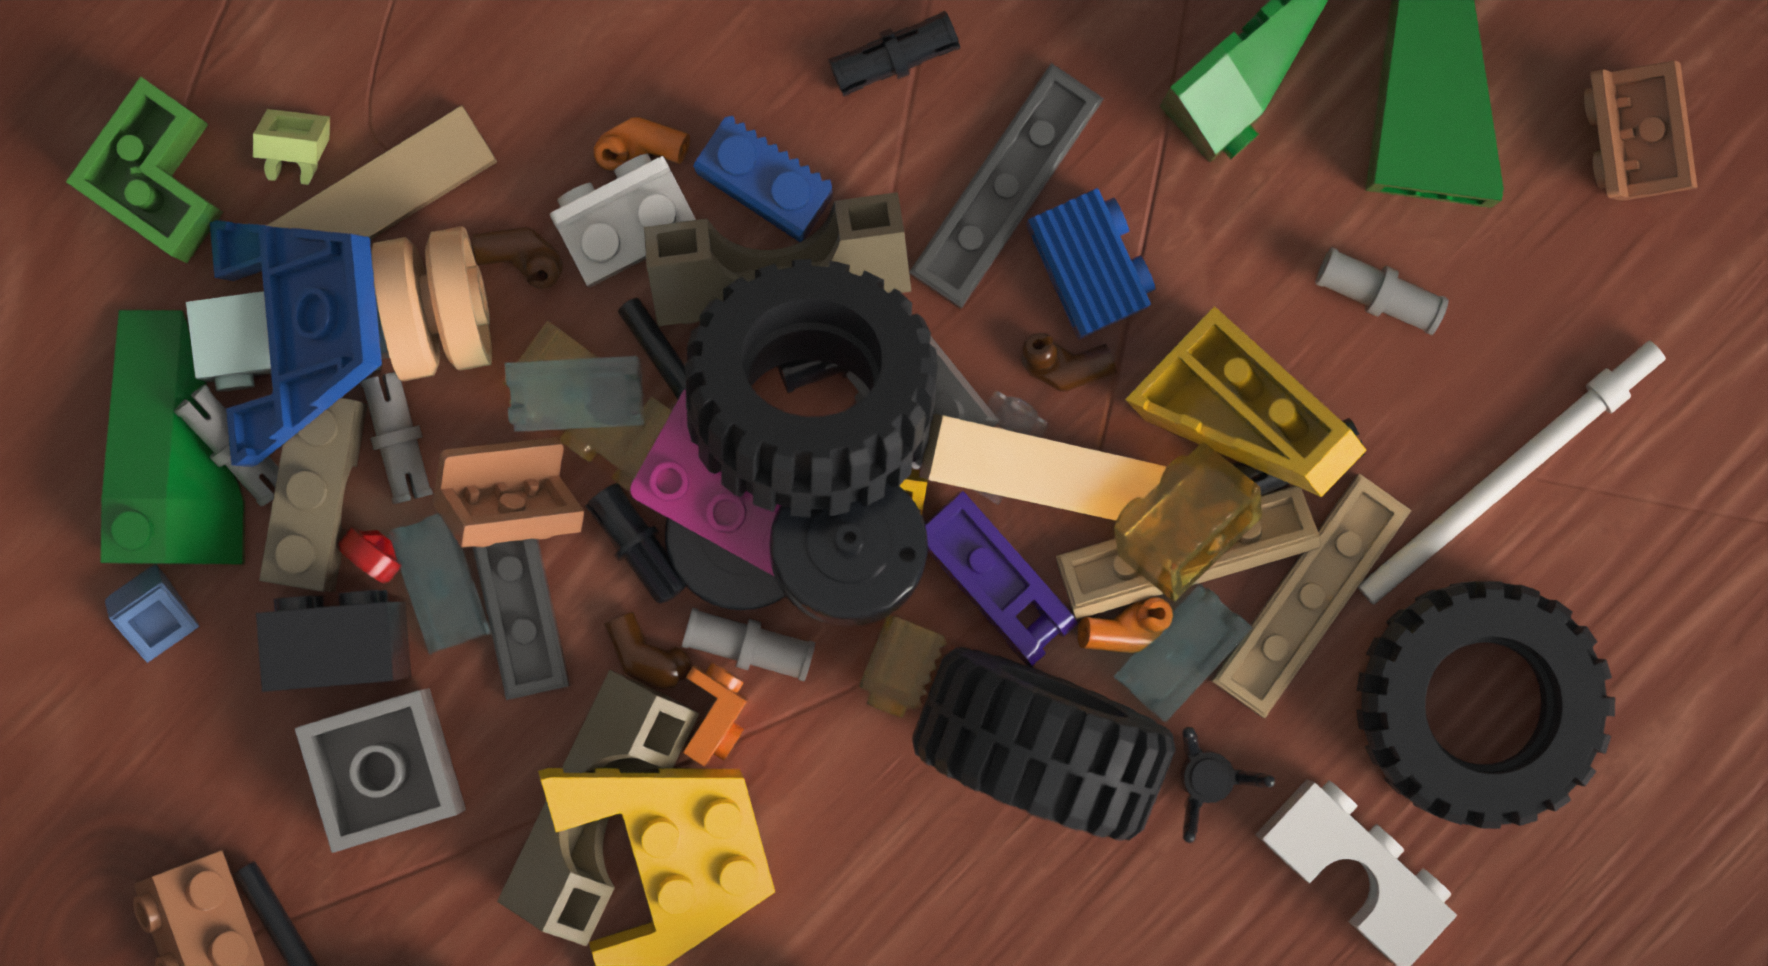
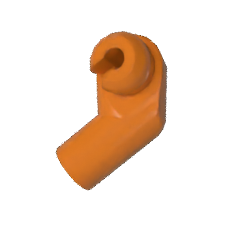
(637, 138)
(1128, 631)

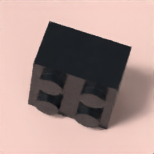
(333, 646)

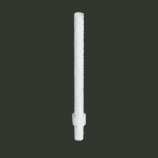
(1604, 393)

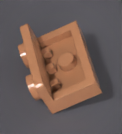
(1641, 131)
(505, 493)
(196, 916)

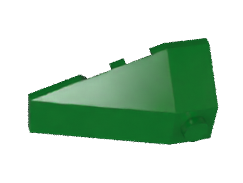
(159, 484)

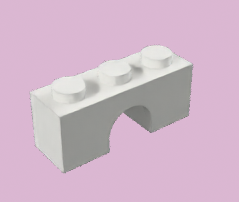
(1401, 910)

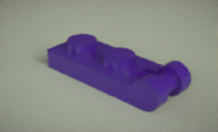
(995, 577)

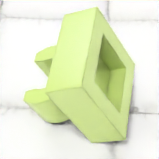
(291, 139)

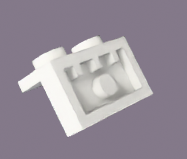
(608, 223)

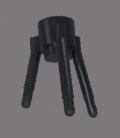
(1209, 779)

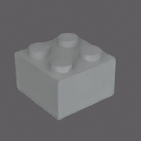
(380, 770)

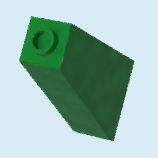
(1434, 108)

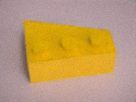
(1247, 407)

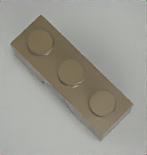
(309, 499)

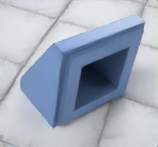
(150, 613)

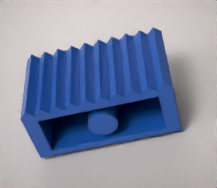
(764, 179)
(1090, 263)

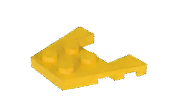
(690, 845)

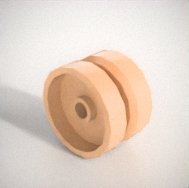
(422, 305)

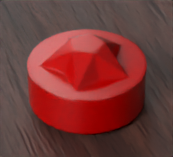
(371, 552)

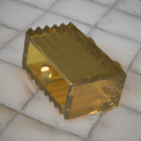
(901, 665)

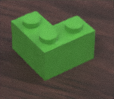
(133, 169)

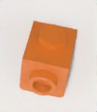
(718, 730)

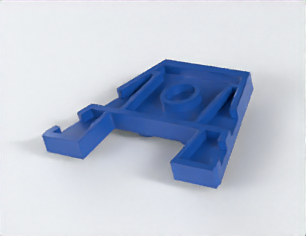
(317, 325)

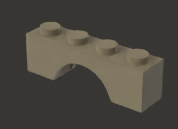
(694, 262)
(562, 874)

